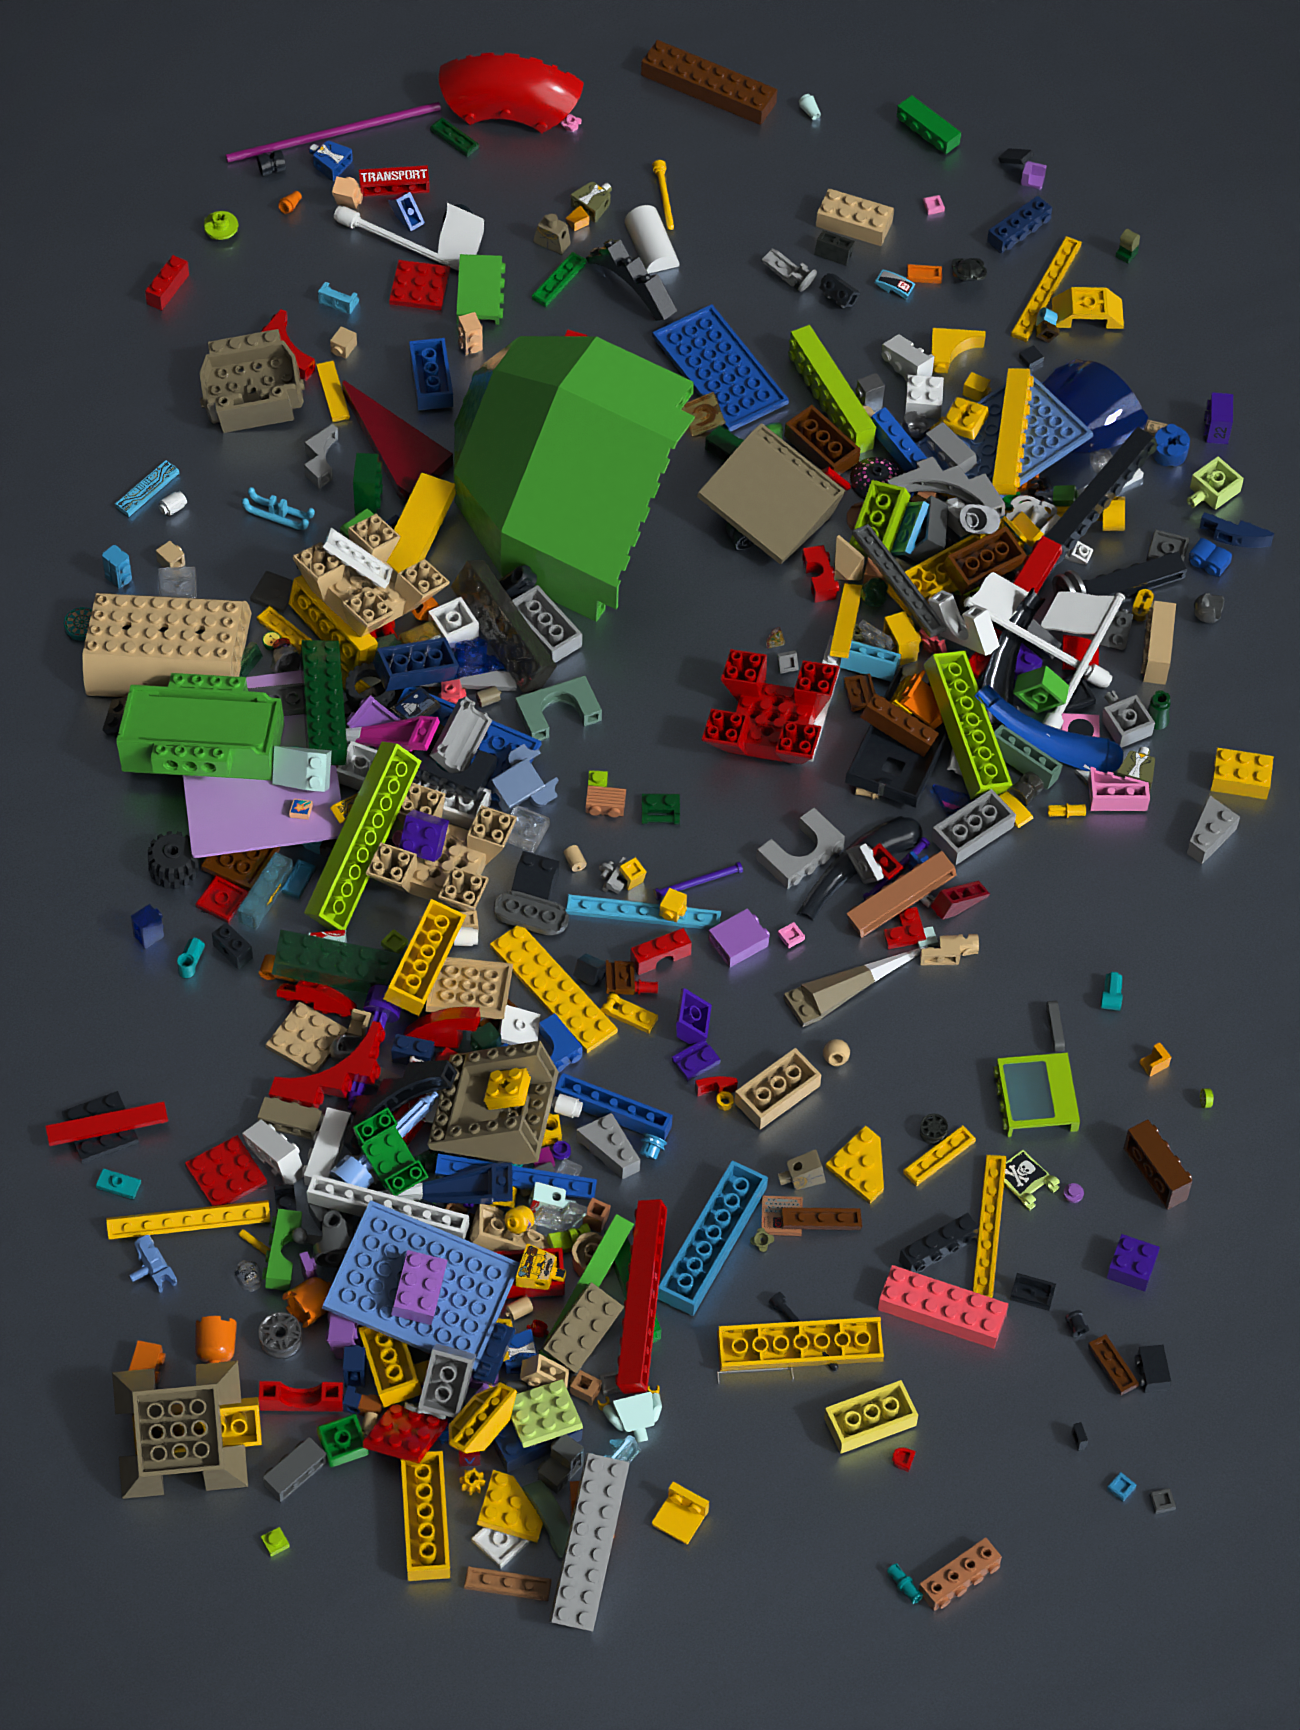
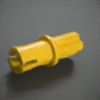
(1066, 810)

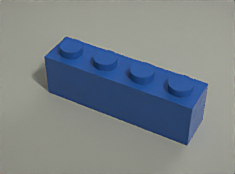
(896, 440)

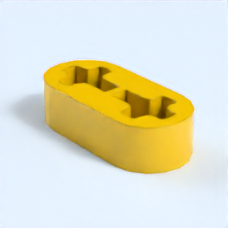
(1144, 605)

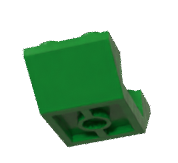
(388, 1153)

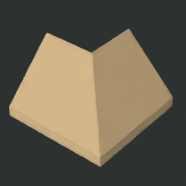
(847, 561)

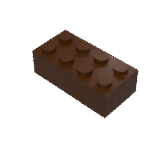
(821, 441)
(973, 563)
(1158, 1164)

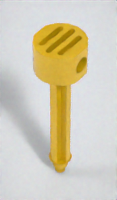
(1112, 517)

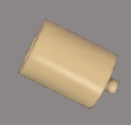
(575, 858)
(519, 1308)

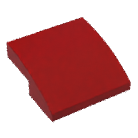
(1077, 647)

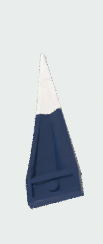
(476, 1186)

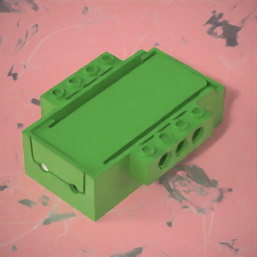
(200, 728)

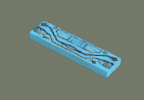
(147, 488)

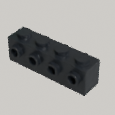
(939, 1244)

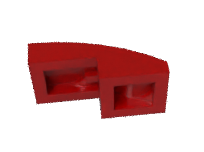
(717, 1084)

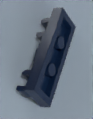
(494, 1354)

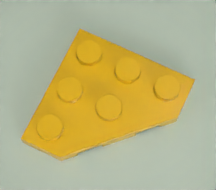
(860, 1164)
(509, 1509)

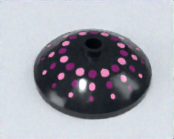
(871, 469)

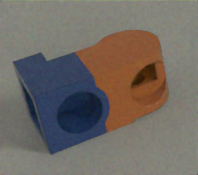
(360, 1403)

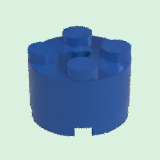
(1172, 446)

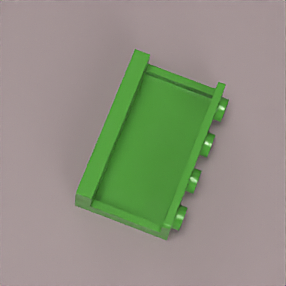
(481, 286)

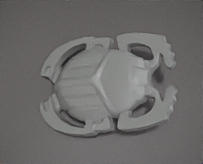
(1032, 509)

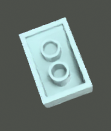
(302, 768)

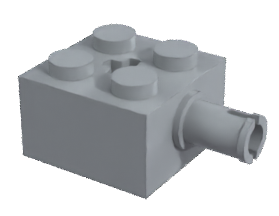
(1127, 719)

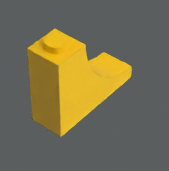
(951, 342)

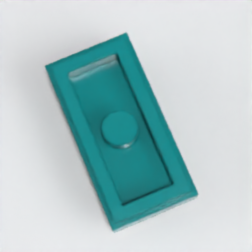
(118, 1184)

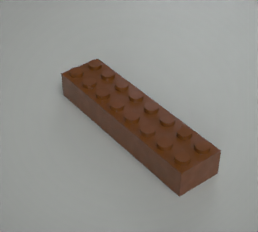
(709, 82)

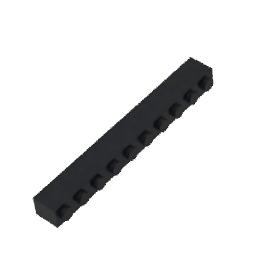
(1102, 490)

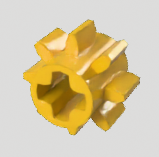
(472, 1487)

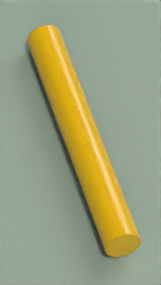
(253, 1241)

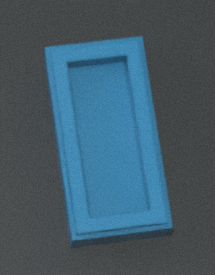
(298, 879)

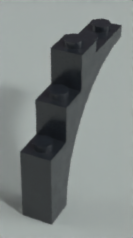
(632, 271)
(1034, 628)
(395, 1092)

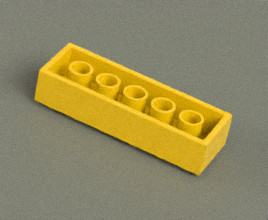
(330, 627)
(424, 957)
(238, 1421)
(425, 1518)

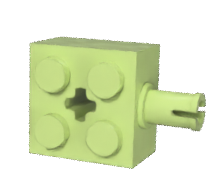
(1214, 484)

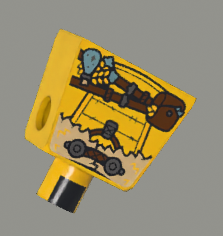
(538, 1269)

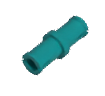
(905, 1583)

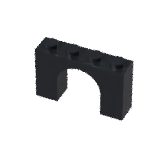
(466, 783)

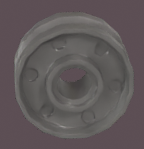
(1068, 582)
(280, 1346)

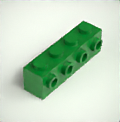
(928, 124)

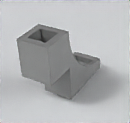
(316, 447)

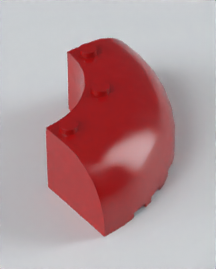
(509, 89)

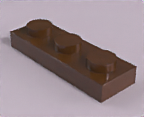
(1113, 1364)

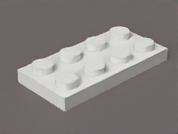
(358, 558)

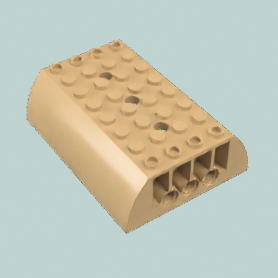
(148, 657)

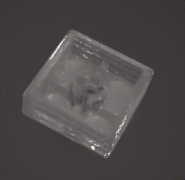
(183, 577)
(536, 829)

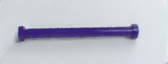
(923, 843)
(658, 893)

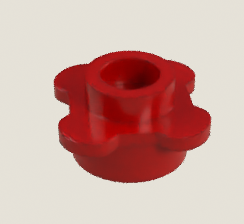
(538, 1328)

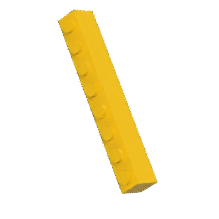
(1012, 431)

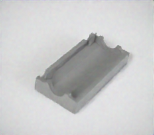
(461, 736)

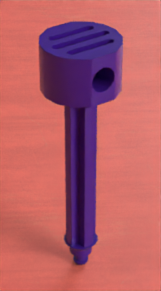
(382, 1012)

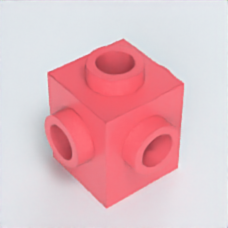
(452, 691)

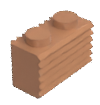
(605, 801)

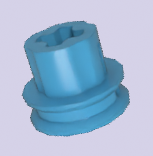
(652, 1146)

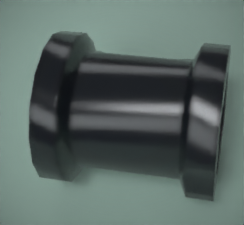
(1077, 1323)

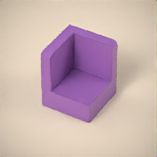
(1033, 175)

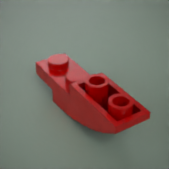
(325, 998)

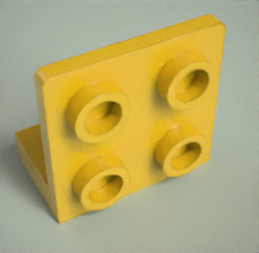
(681, 1513)

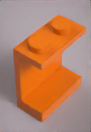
(921, 701)

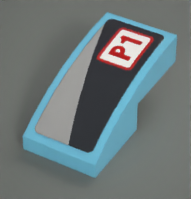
(892, 281)

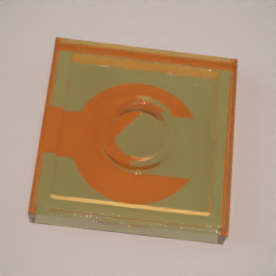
(706, 413)

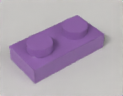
(308, 1266)

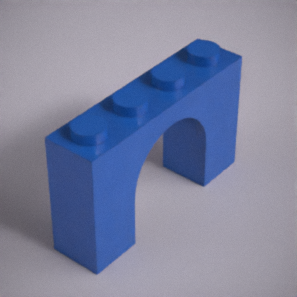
(563, 1043)

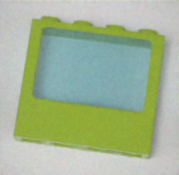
(1036, 1092)

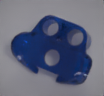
(473, 654)

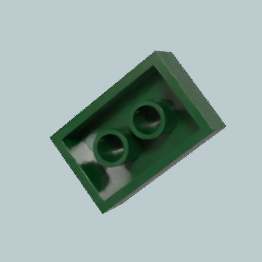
(367, 483)

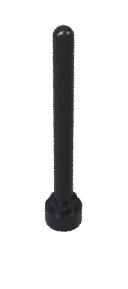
(779, 1302)

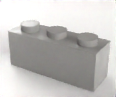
(950, 448)

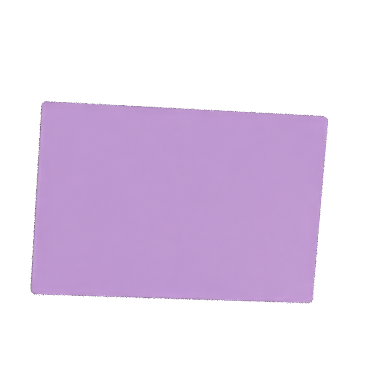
(253, 813)

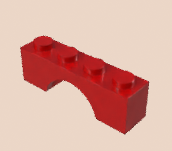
(279, 1397)

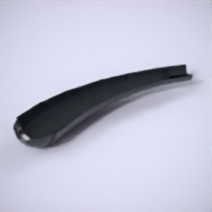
(1003, 660)
(894, 835)

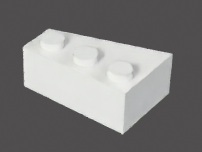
(906, 358)
(274, 1150)

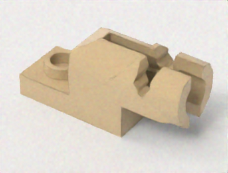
(950, 949)

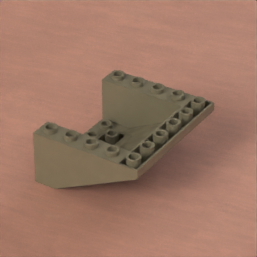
(771, 494)
(503, 1134)

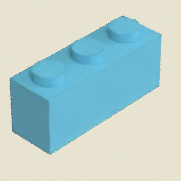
(871, 660)

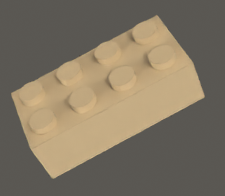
(854, 217)
(1158, 642)
(777, 1088)

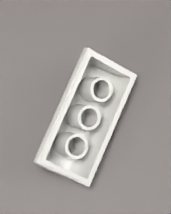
(650, 239)

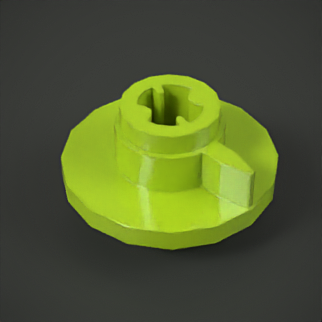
(220, 225)

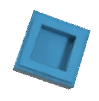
(1121, 1486)

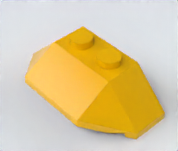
(482, 1418)

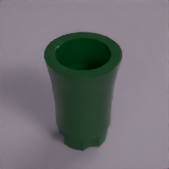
(1159, 709)

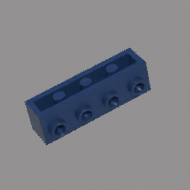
(1019, 224)

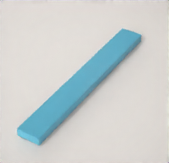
(638, 912)

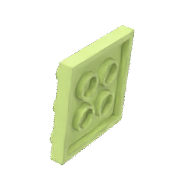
(544, 1414)

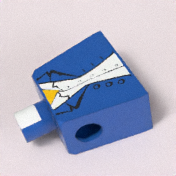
(331, 158)
(520, 1348)

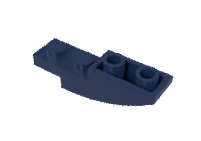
(1238, 535)

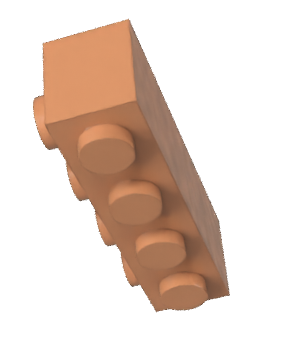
(959, 1574)

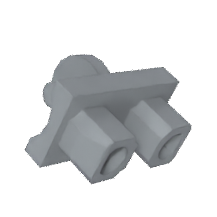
(612, 882)

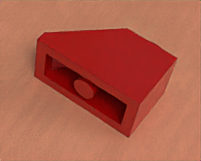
(888, 863)

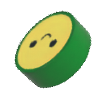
(269, 638)

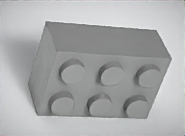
(446, 1380)

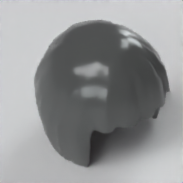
(1208, 607)

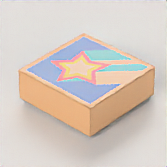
(301, 809)

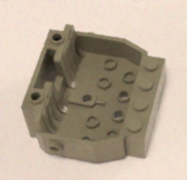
(228, 392)

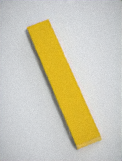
(846, 620)

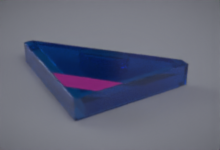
(950, 799)

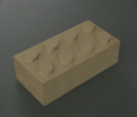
(582, 1328)

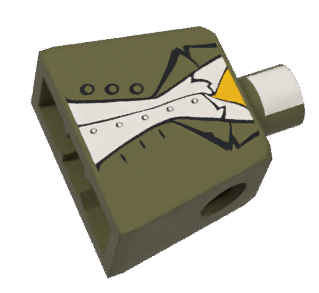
(592, 199)
(1138, 766)

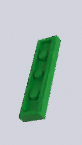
(559, 279)

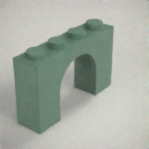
(574, 692)

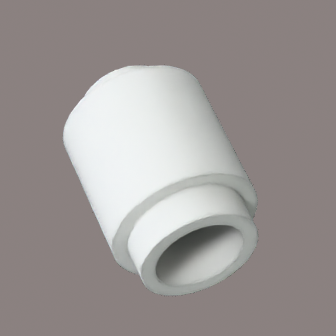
(172, 503)
(466, 937)

